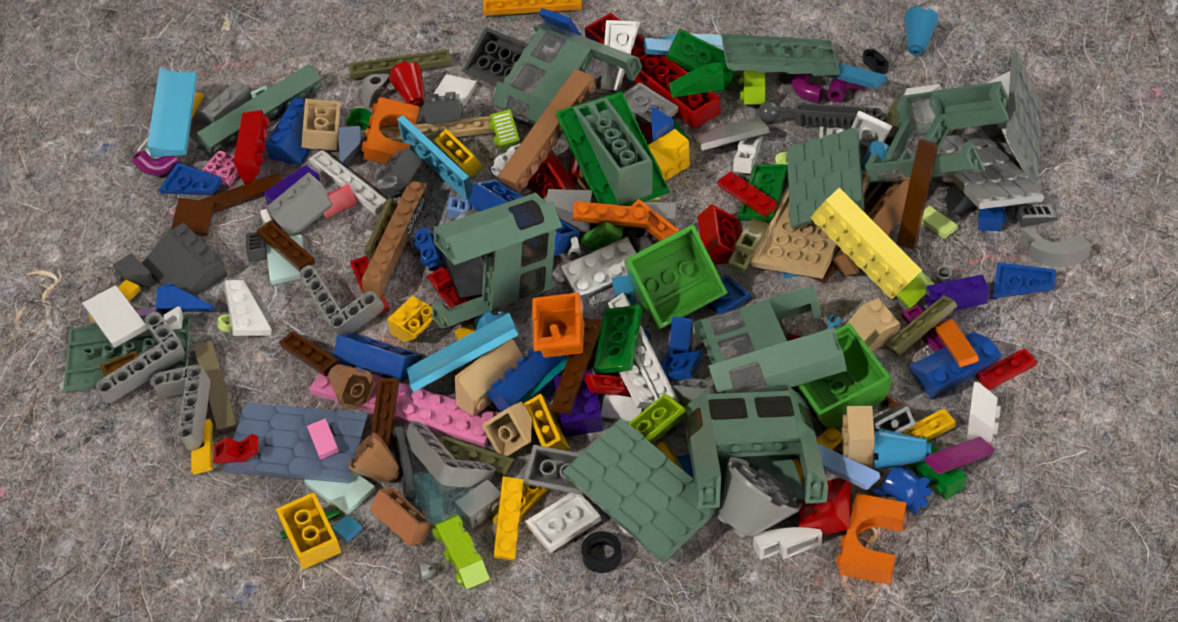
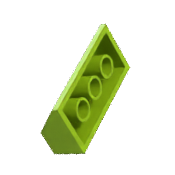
(658, 418)

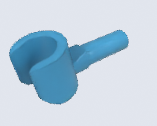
(836, 324)

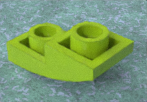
(914, 290)

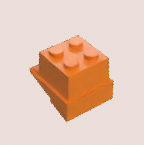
(558, 325)

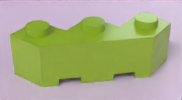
(753, 87)
(460, 552)

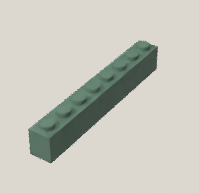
(271, 101)

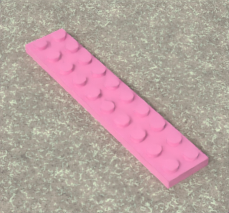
(431, 409)

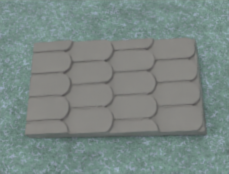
(1001, 182)

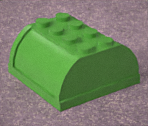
(674, 276)
(861, 385)

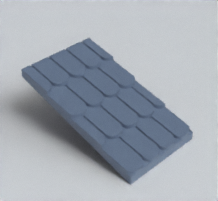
(287, 446)

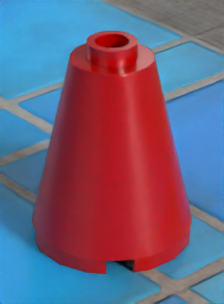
(408, 82)

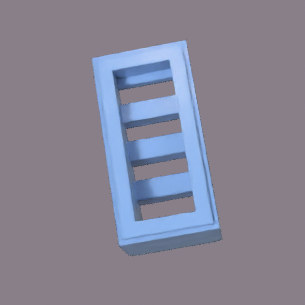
(457, 206)

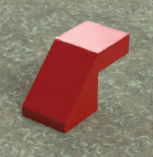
(233, 451)

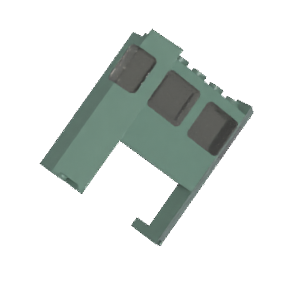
(516, 251)
(751, 427)

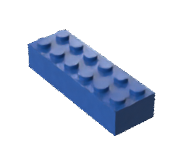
(494, 193)

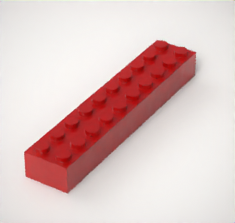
(658, 73)

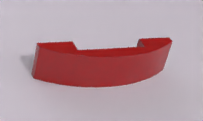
(442, 284)

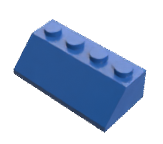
(286, 138)
(374, 355)
(941, 372)

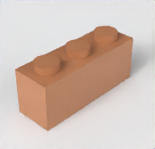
(401, 516)

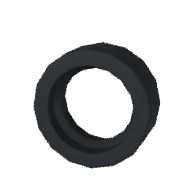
(601, 538)

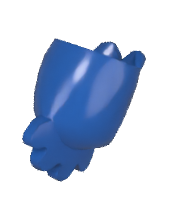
(906, 488)

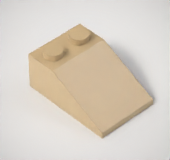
(320, 124)

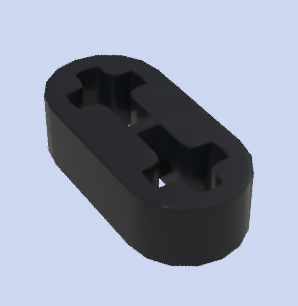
(875, 61)

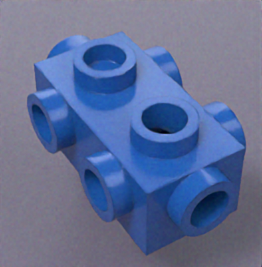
(429, 251)

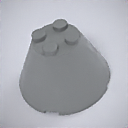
(753, 499)

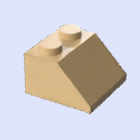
(875, 324)
(509, 429)

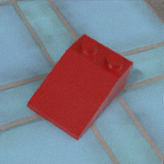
(832, 515)

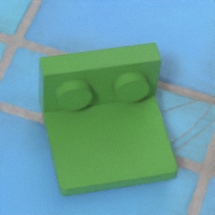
(602, 236)

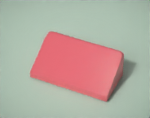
(341, 199)

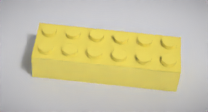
(865, 243)

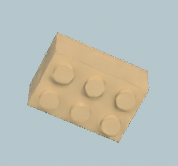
(858, 435)

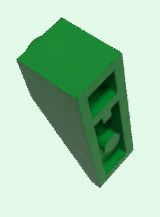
(701, 80)

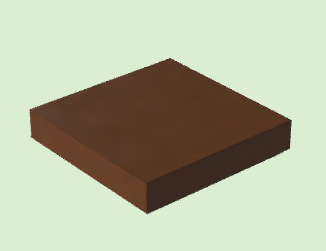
(195, 214)

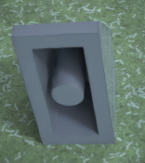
(350, 142)

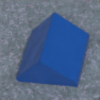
(661, 124)

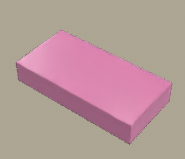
(323, 439)

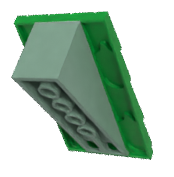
(612, 151)

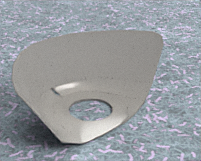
(369, 88)

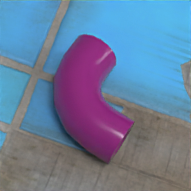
(838, 89)
(806, 90)
(153, 166)

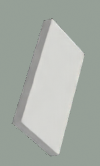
(115, 316)

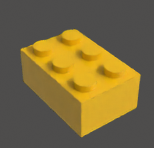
(308, 530)

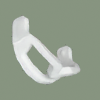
(574, 248)

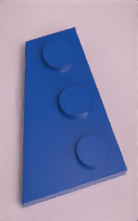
(190, 181)
(1022, 279)

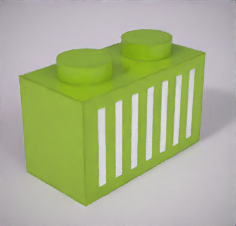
(505, 130)

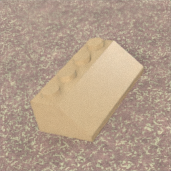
(476, 379)

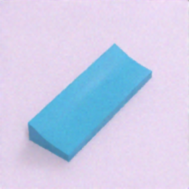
(172, 113)
(435, 158)
(462, 351)

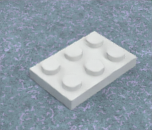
(563, 521)

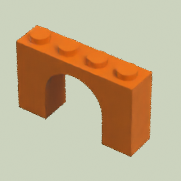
(386, 113)
(856, 559)

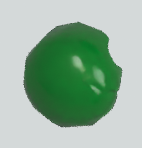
(359, 117)

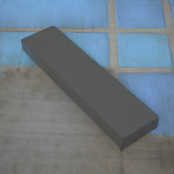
(403, 460)

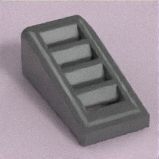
(1029, 214)
(255, 249)

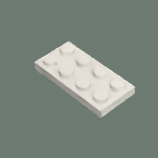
(598, 268)

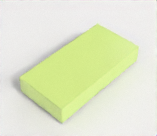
(938, 222)

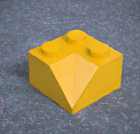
(671, 153)

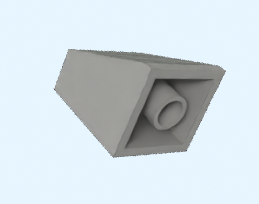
(564, 202)

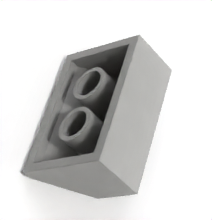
(224, 103)
(300, 205)
(546, 469)

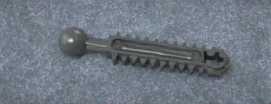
(817, 114)

